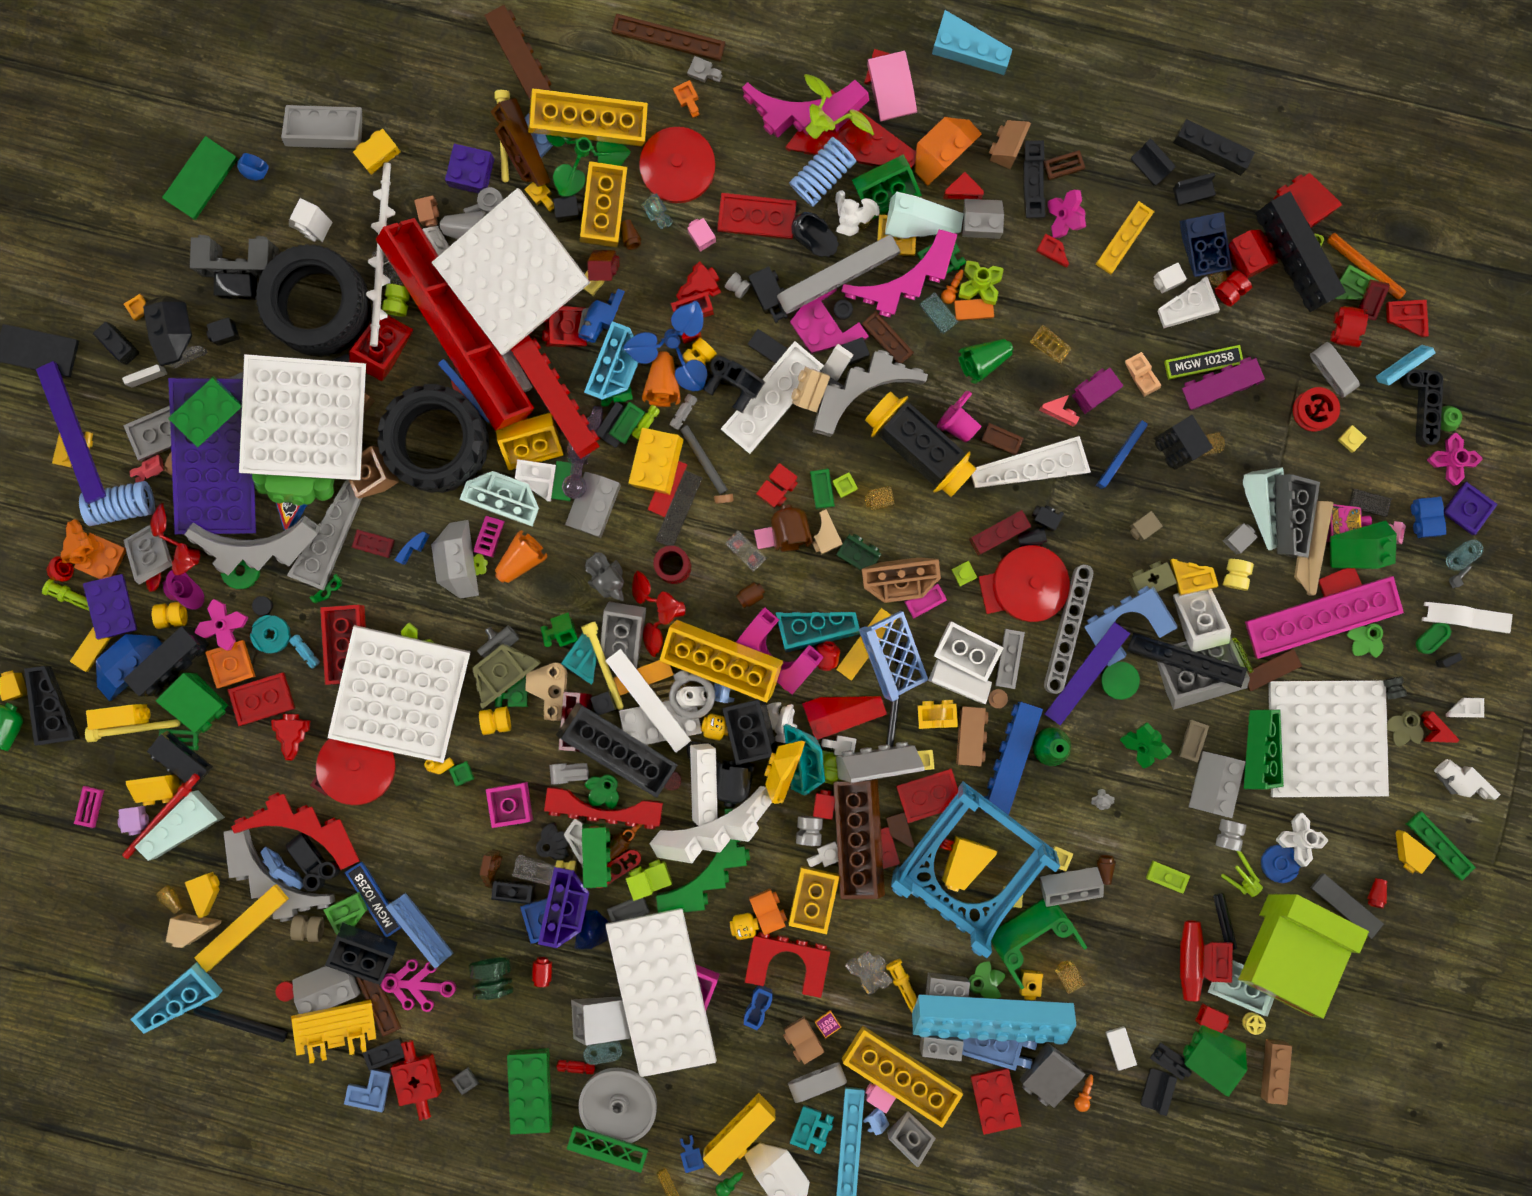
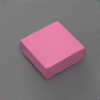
(764, 538)

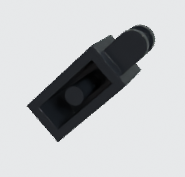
(766, 290)

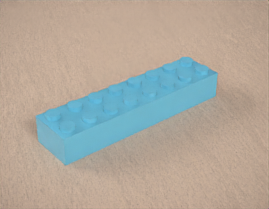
(993, 1019)

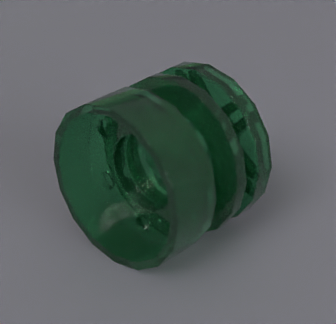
(491, 979)

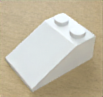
(1202, 620)

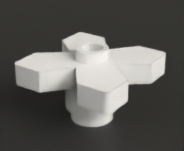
(1302, 839)

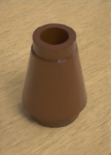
(630, 236)
(618, 845)
(1106, 868)

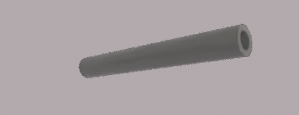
(704, 460)

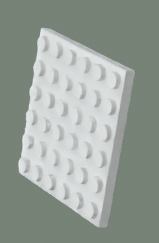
(510, 271)
(302, 417)
(398, 694)
(1332, 738)

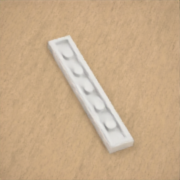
(648, 700)

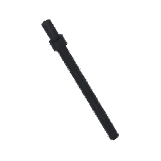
(895, 704)

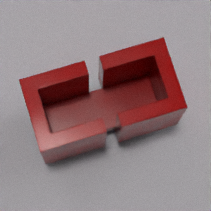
(784, 479)

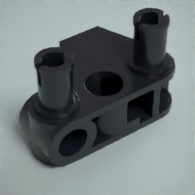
(737, 376)

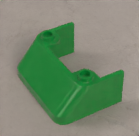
(1025, 928)

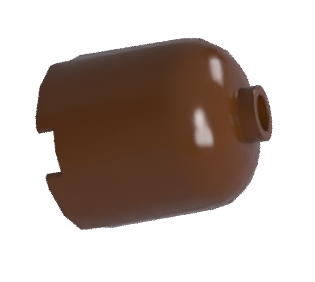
(790, 529)

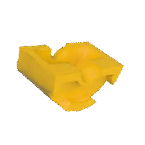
(937, 715)

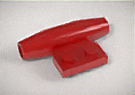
(1202, 961)

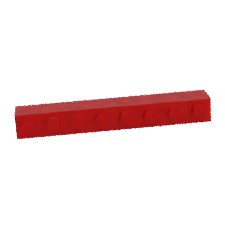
(555, 396)

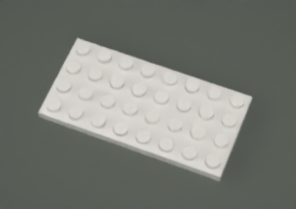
(661, 992)

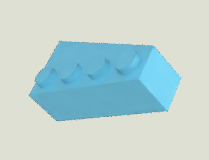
(970, 46)

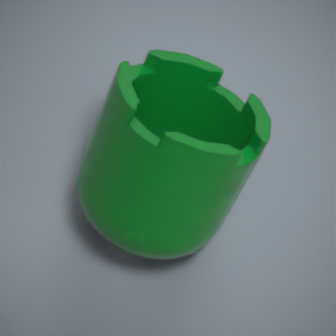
(10, 725)

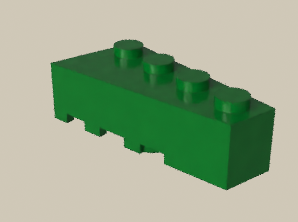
(1264, 750)

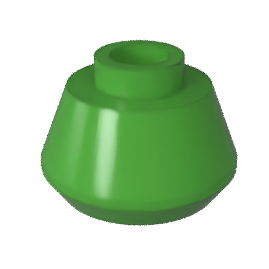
(1450, 418)

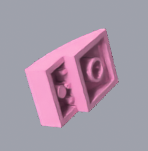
(892, 86)

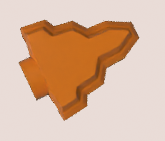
(76, 544)

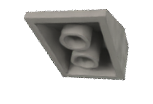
(623, 630)

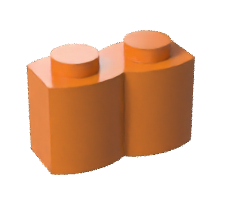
(767, 911)

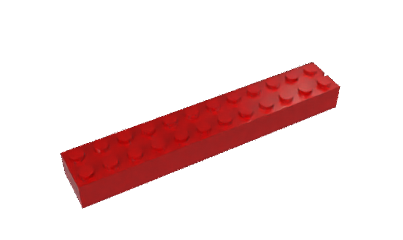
(454, 326)

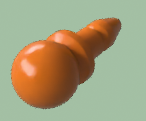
(949, 295)
(1082, 1102)

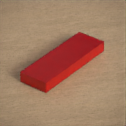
(661, 502)

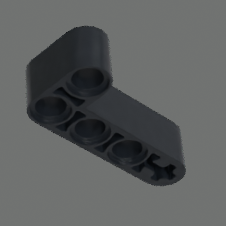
(1424, 407)

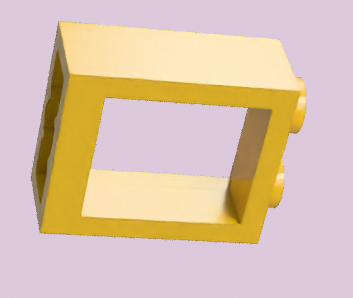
(118, 716)

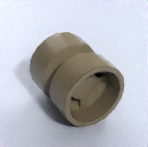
(307, 928)

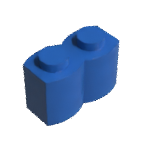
(1428, 517)
(755, 1011)

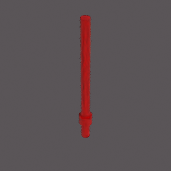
(183, 791)

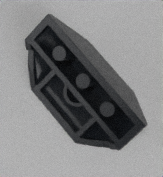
(167, 328)

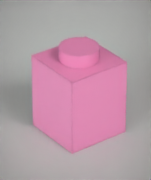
(701, 234)
(879, 1097)

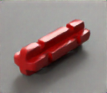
(575, 1067)

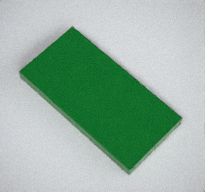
(200, 178)

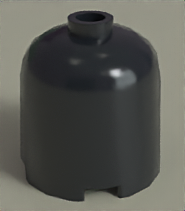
(733, 782)

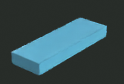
(1405, 364)

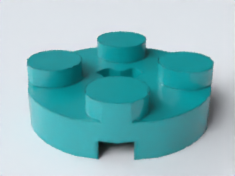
(259, 632)

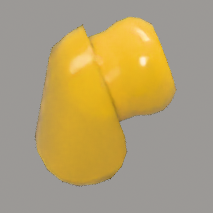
(438, 767)

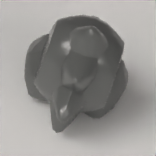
(605, 577)

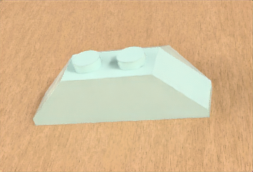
(502, 496)

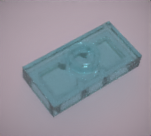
(938, 313)

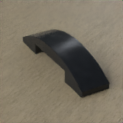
(1033, 179)

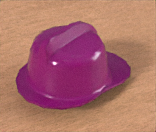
(183, 590)

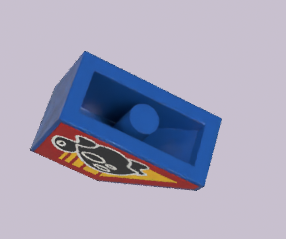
(290, 513)

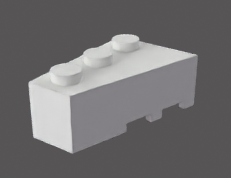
(310, 221)

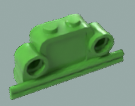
(293, 488)

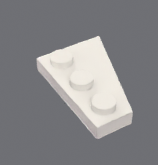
(1190, 305)

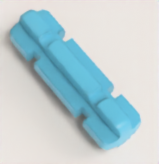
(304, 651)

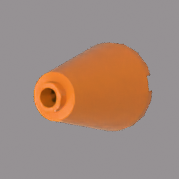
(661, 386)
(519, 558)

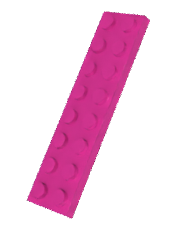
(1324, 617)

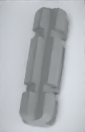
(683, 411)

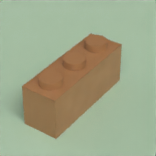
(971, 736)
(1276, 1071)

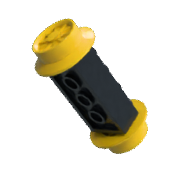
(920, 443)

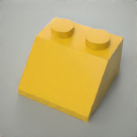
(153, 788)

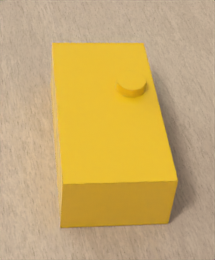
(603, 204)
(739, 1134)

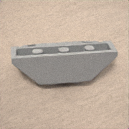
(455, 560)

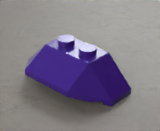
(563, 908)

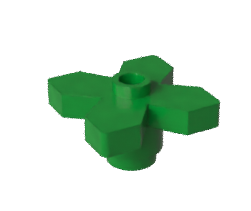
(1147, 744)

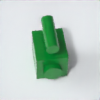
(562, 630)

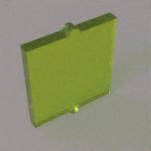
(1239, 647)

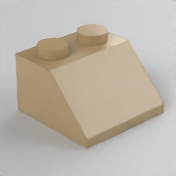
(188, 928)

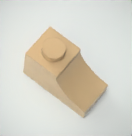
(827, 538)

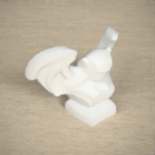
(851, 215)
(779, 720)

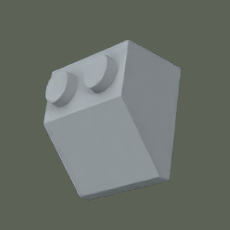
(983, 218)

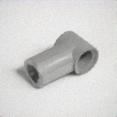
(573, 772)

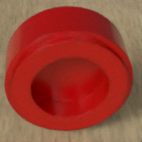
(285, 991)

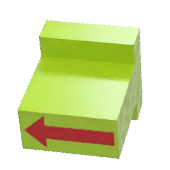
(1301, 953)

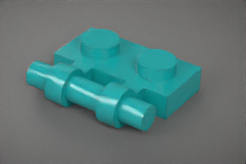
(805, 1128)

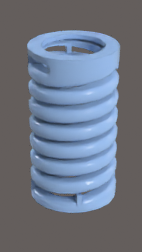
(817, 166)
(119, 504)

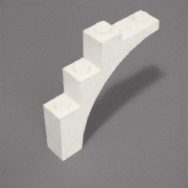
(713, 836)

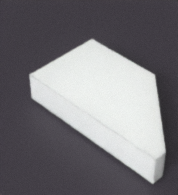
(1467, 708)

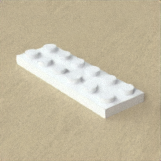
(772, 400)

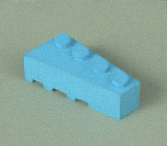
(182, 995)

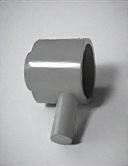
(487, 200)

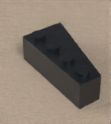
(48, 708)

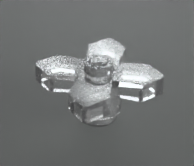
(870, 971)

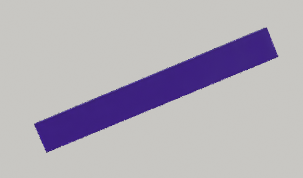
(71, 432)

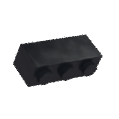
(178, 758)

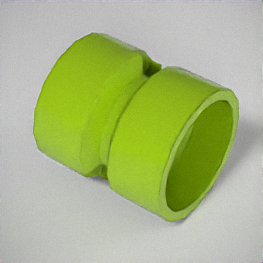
(396, 300)

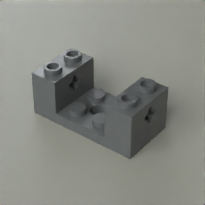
(207, 257)

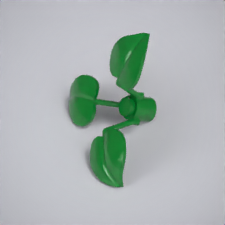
(568, 179)

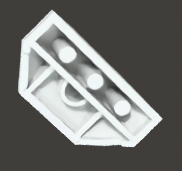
(777, 1171)

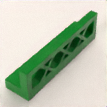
(606, 1153)

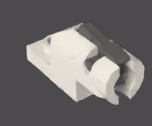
(1464, 781)

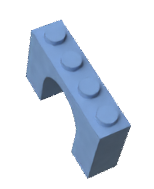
(1146, 603)

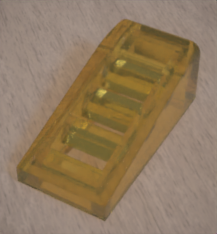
(1055, 339)

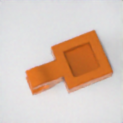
(686, 96)

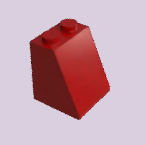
(1311, 198)
(1251, 253)

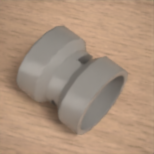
(736, 284)

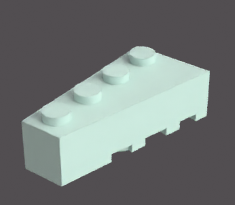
(180, 824)

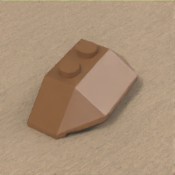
(901, 578)

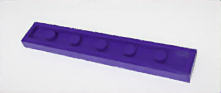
(1087, 673)

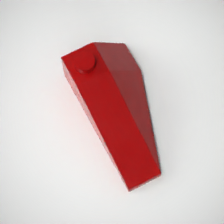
(837, 714)

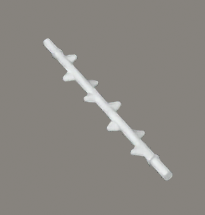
(378, 261)

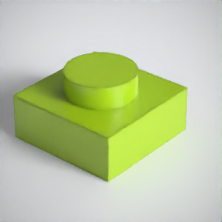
(845, 485)
(964, 573)

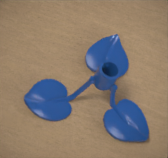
(686, 320)

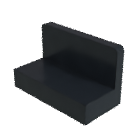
(1153, 162)
(1194, 189)
(608, 423)
(1158, 1091)

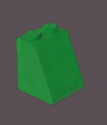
(193, 702)
(1216, 1059)

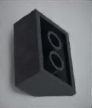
(361, 953)

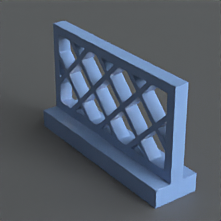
(878, 660)
(419, 930)

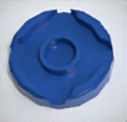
(1279, 864)

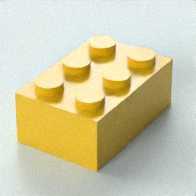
(656, 461)
(813, 899)

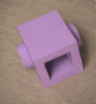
(133, 820)

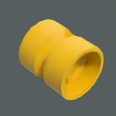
(700, 348)
(165, 616)
(495, 720)

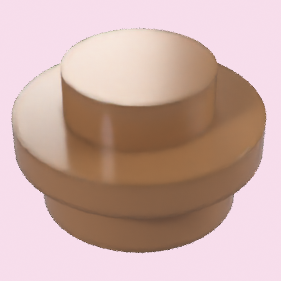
(998, 698)

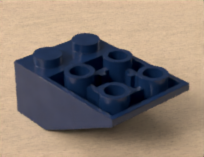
(1206, 244)

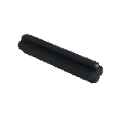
(1224, 919)

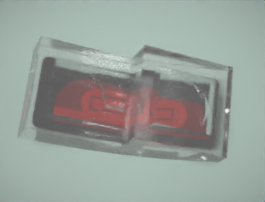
(745, 550)

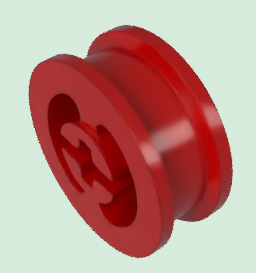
(1327, 411)

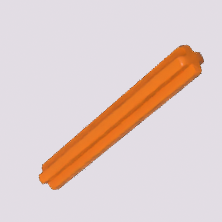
(1364, 264)

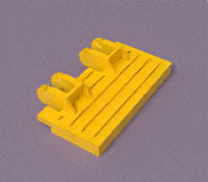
(332, 1026)

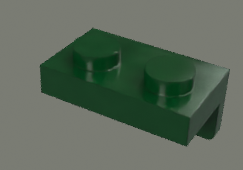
(858, 553)

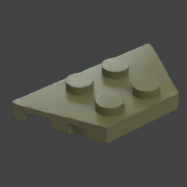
(501, 671)

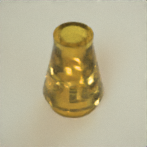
(169, 899)

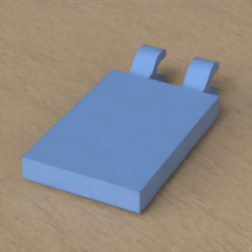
(998, 1052)

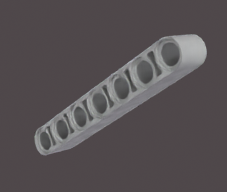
(838, 274)
(1074, 621)

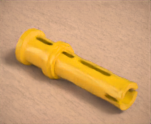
(901, 980)

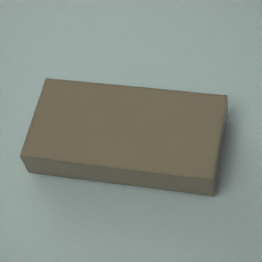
(1193, 741)

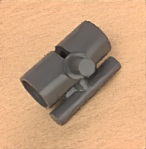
(505, 636)

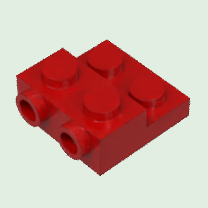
(563, 328)

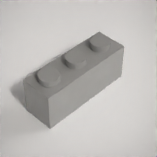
(1071, 886)

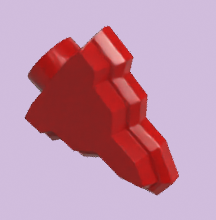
(700, 281)
(290, 733)

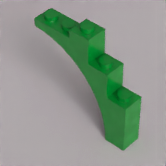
(691, 895)

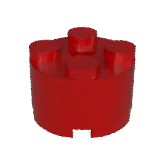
(1350, 326)

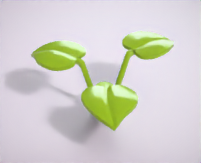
(820, 120)

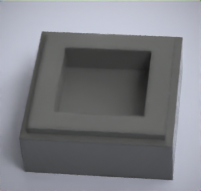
(465, 1080)

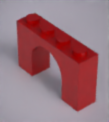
(814, 957)

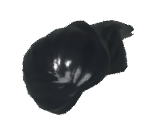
(814, 234)

